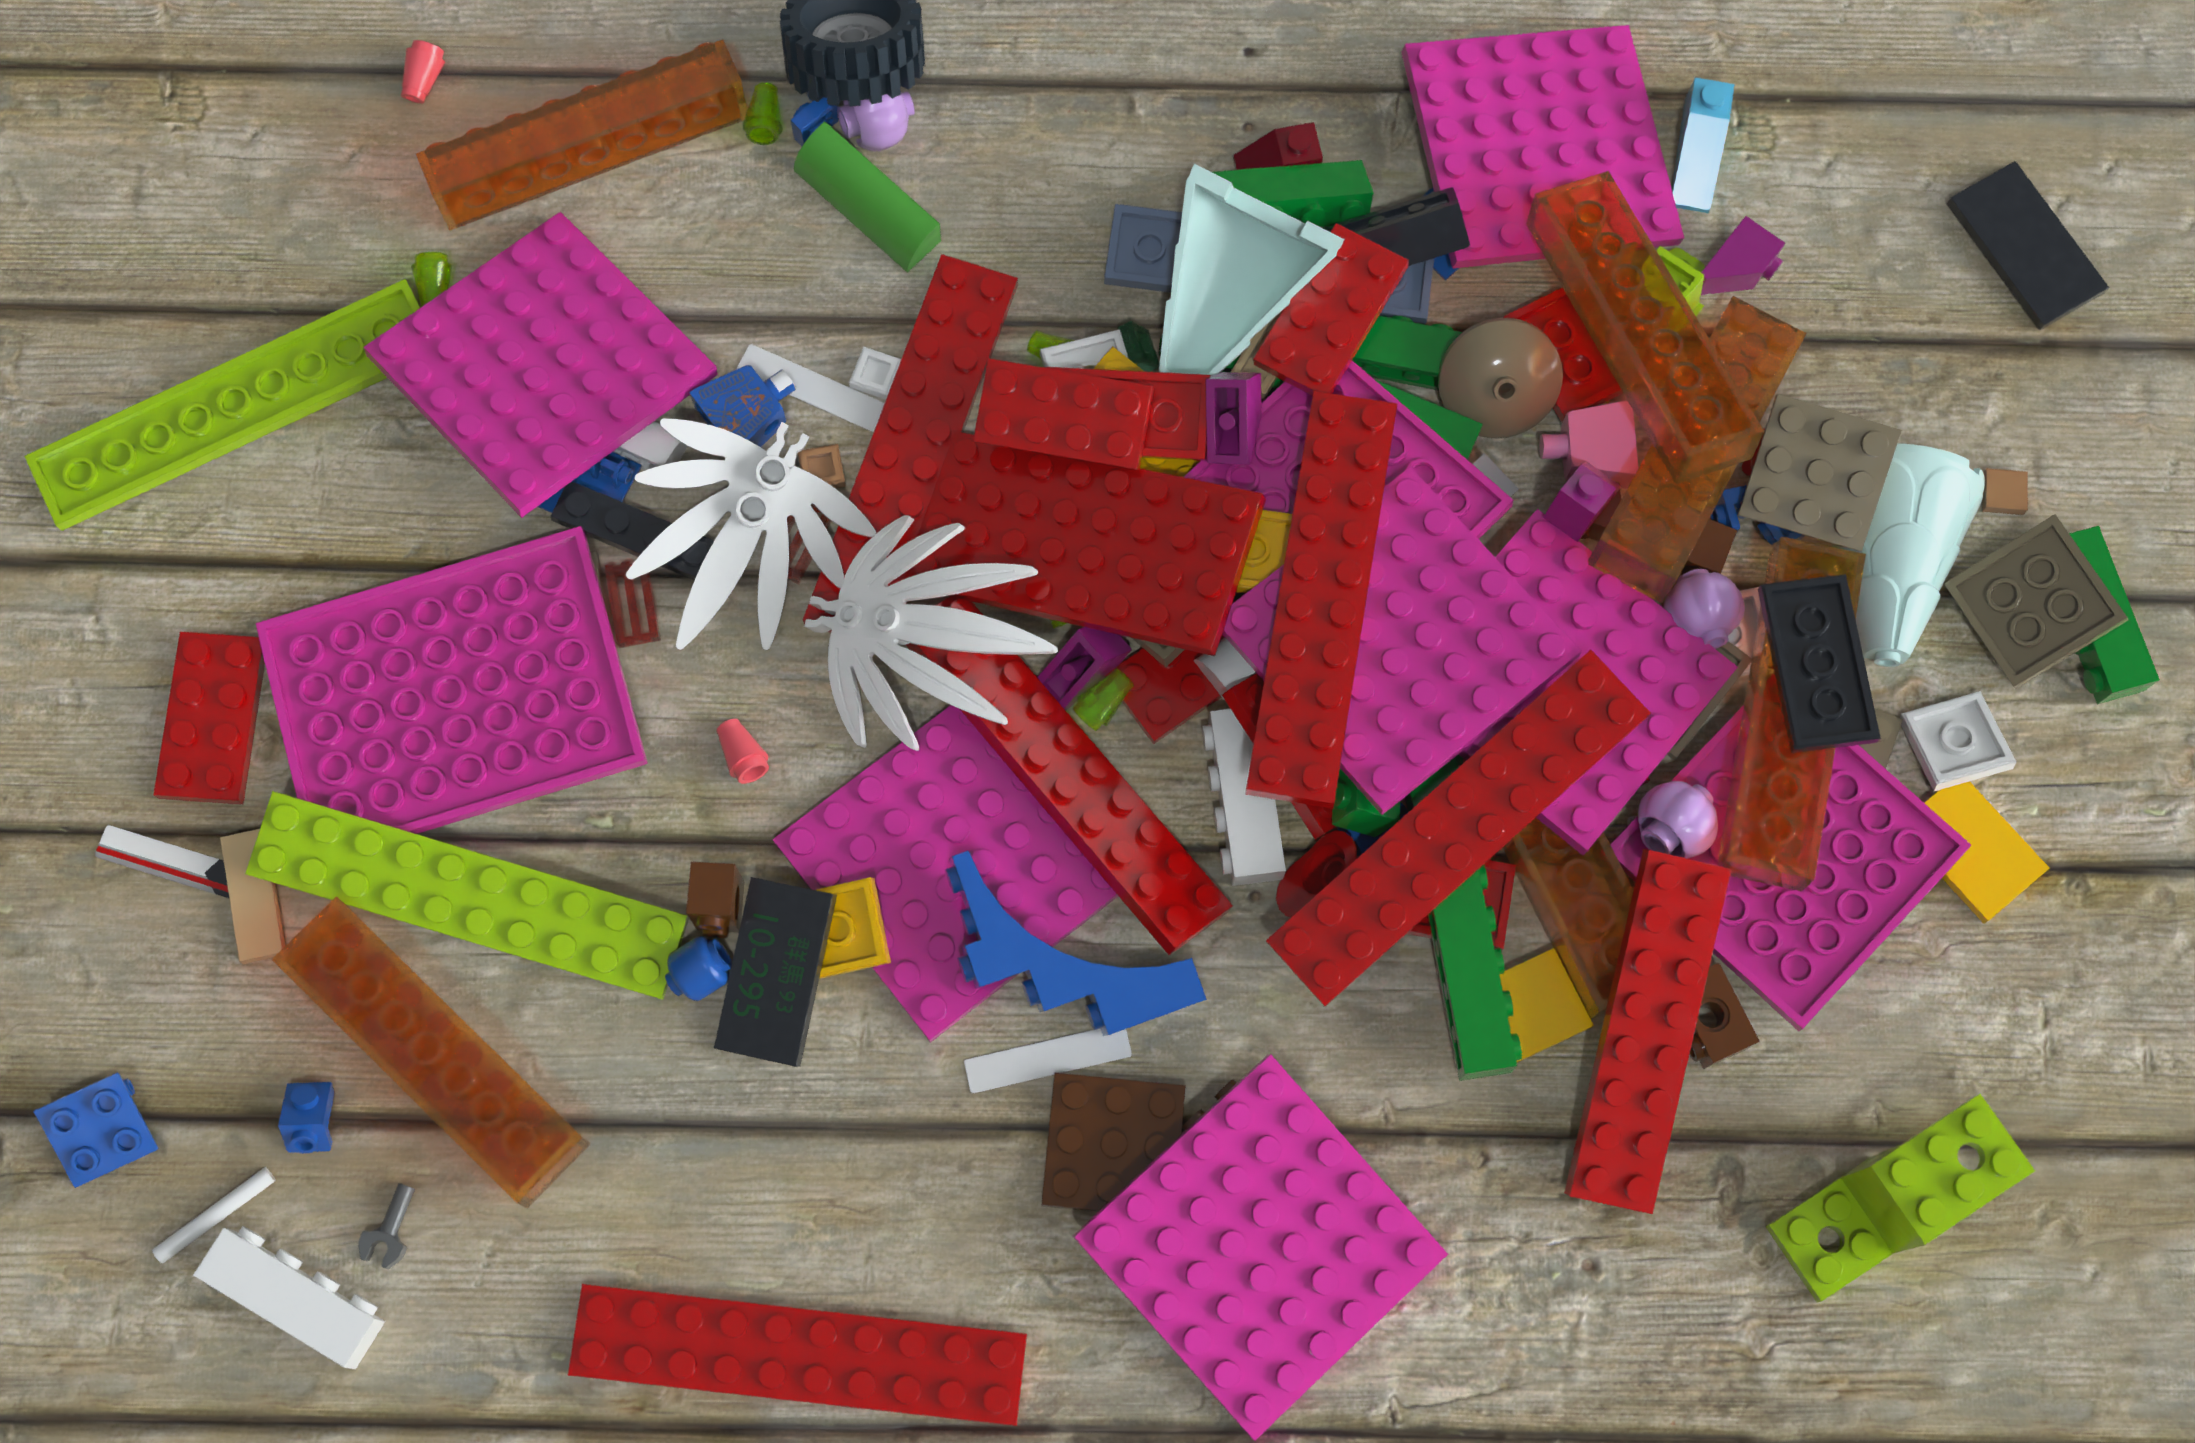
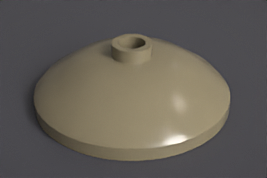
(1498, 354)

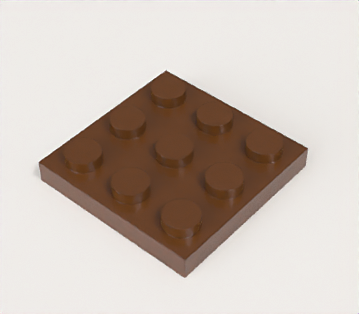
(1105, 1136)

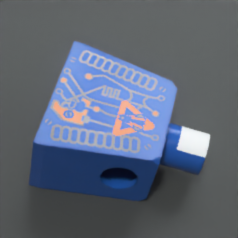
(744, 403)

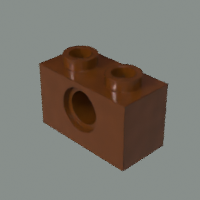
(715, 898)
(1733, 1029)

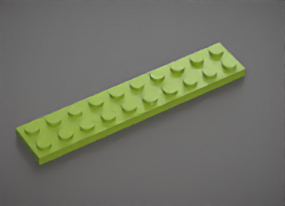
(216, 410)
(466, 894)

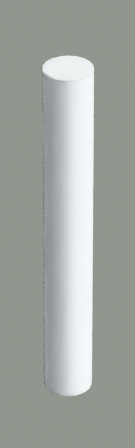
(213, 1215)

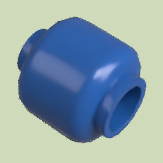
(698, 968)

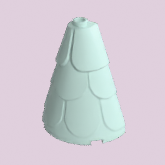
(1233, 273)
(1912, 547)

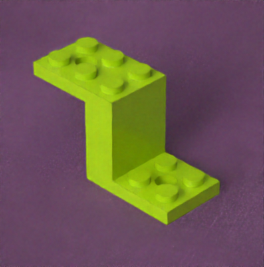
(1900, 1198)

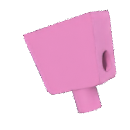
(1597, 436)

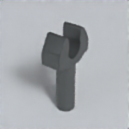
(388, 1230)

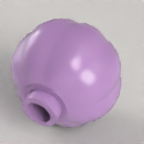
(879, 123)
(1706, 606)
(1678, 819)

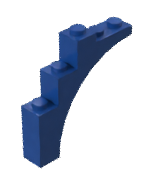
(1004, 948)

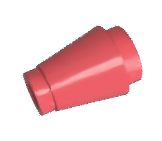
(421, 70)
(742, 753)

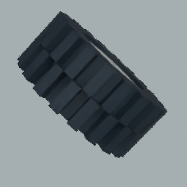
(852, 48)

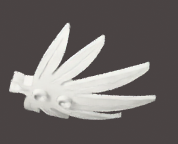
(760, 499)
(877, 620)

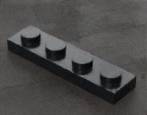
(622, 526)

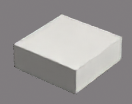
(874, 373)

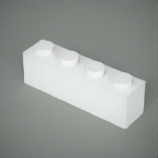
(1248, 821)
(289, 1297)

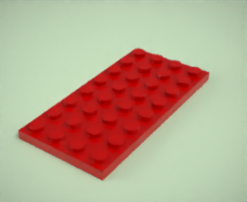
(1109, 542)

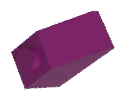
(1743, 259)
(1232, 416)
(1581, 500)
(1082, 664)

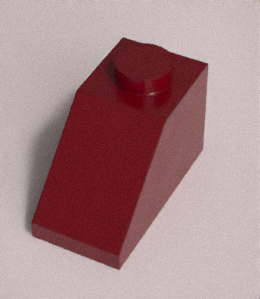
(1282, 148)

